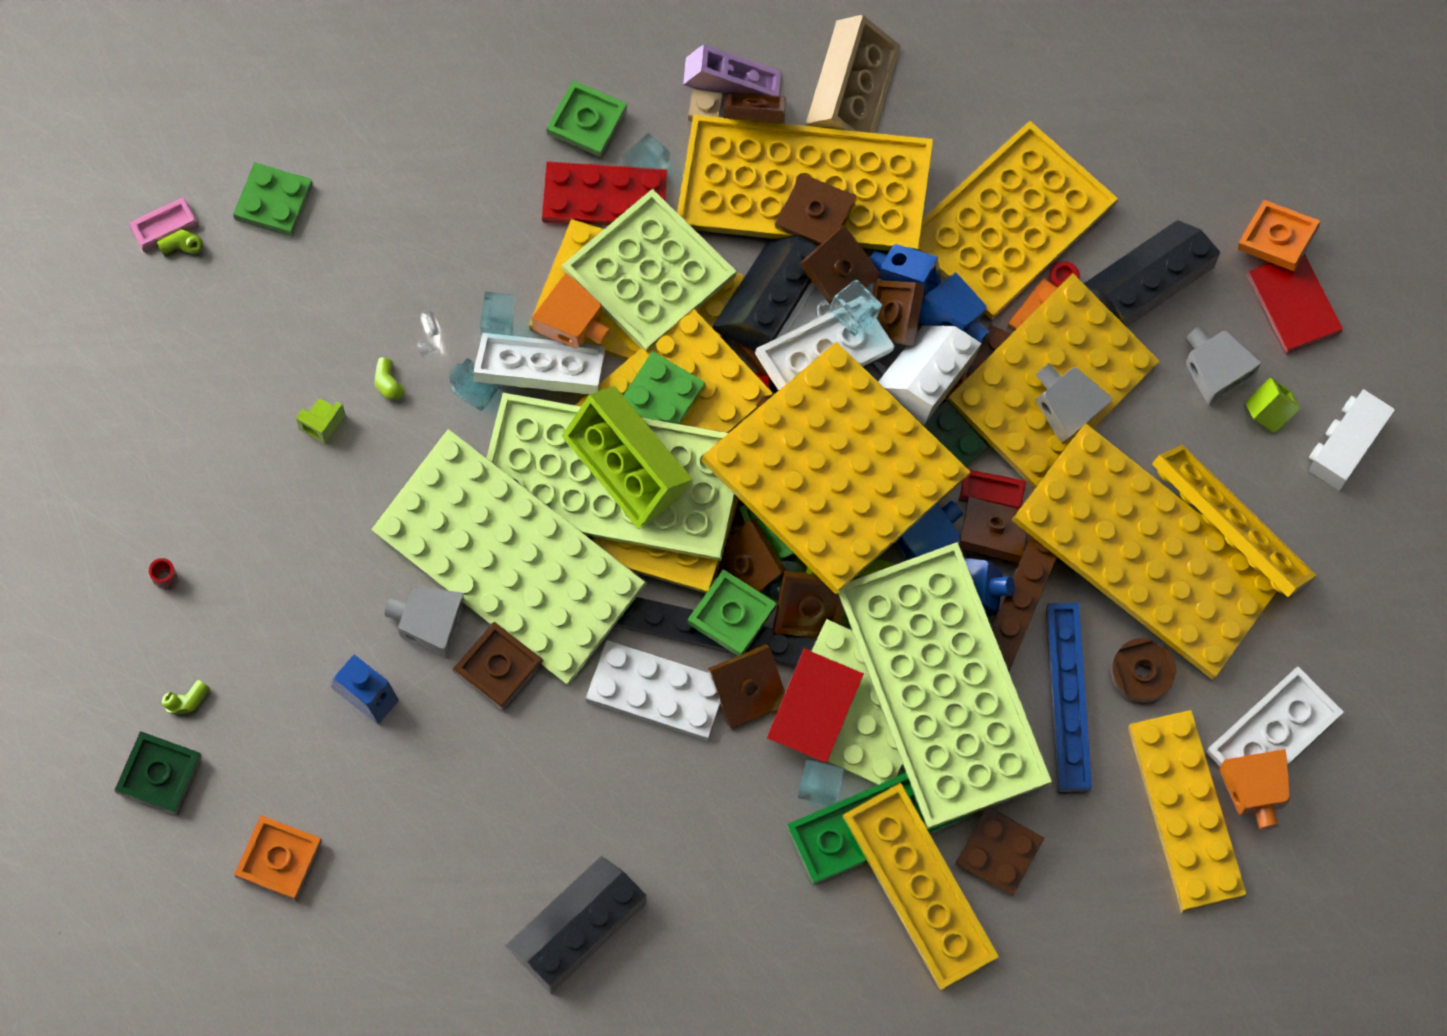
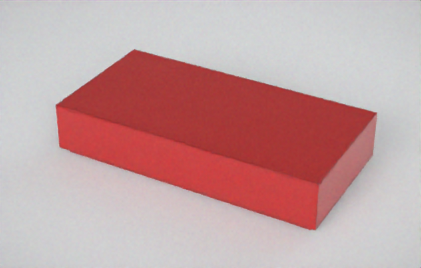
(993, 489)

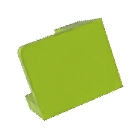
(1272, 405)
(321, 419)

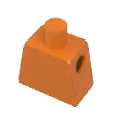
(570, 315)
(1258, 785)

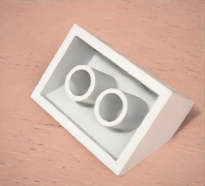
(930, 369)

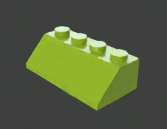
(626, 456)

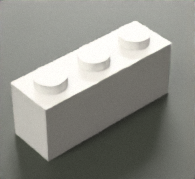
(1349, 439)

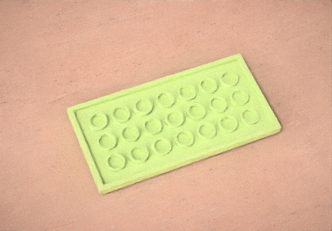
(534, 454)
(509, 555)
(943, 686)

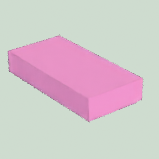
(163, 223)

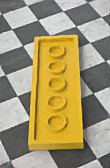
(1234, 519)
(1186, 811)
(920, 886)

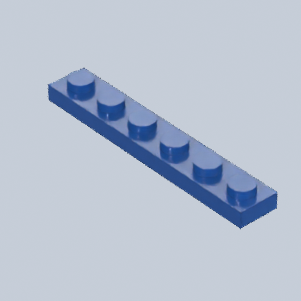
(1068, 697)

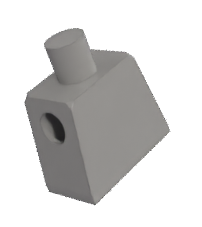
(1219, 363)
(1069, 400)
(428, 618)

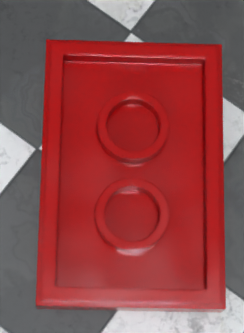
(1295, 304)
(815, 706)

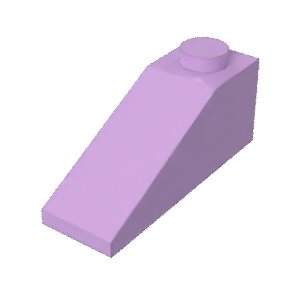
(724, 73)

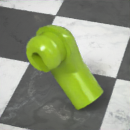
(181, 240)
(385, 382)
(187, 702)

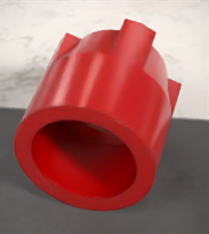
(159, 566)

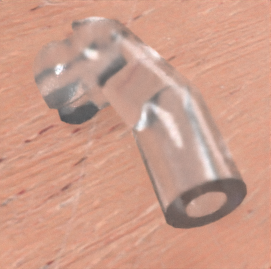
(432, 333)

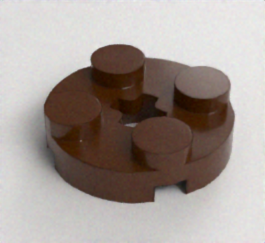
(1135, 687)

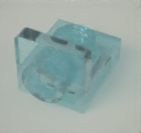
(474, 393)

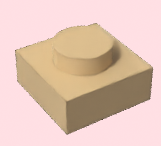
(705, 103)

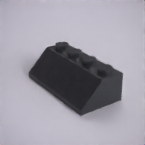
(1154, 271)
(767, 293)
(577, 923)

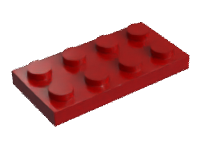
(596, 192)

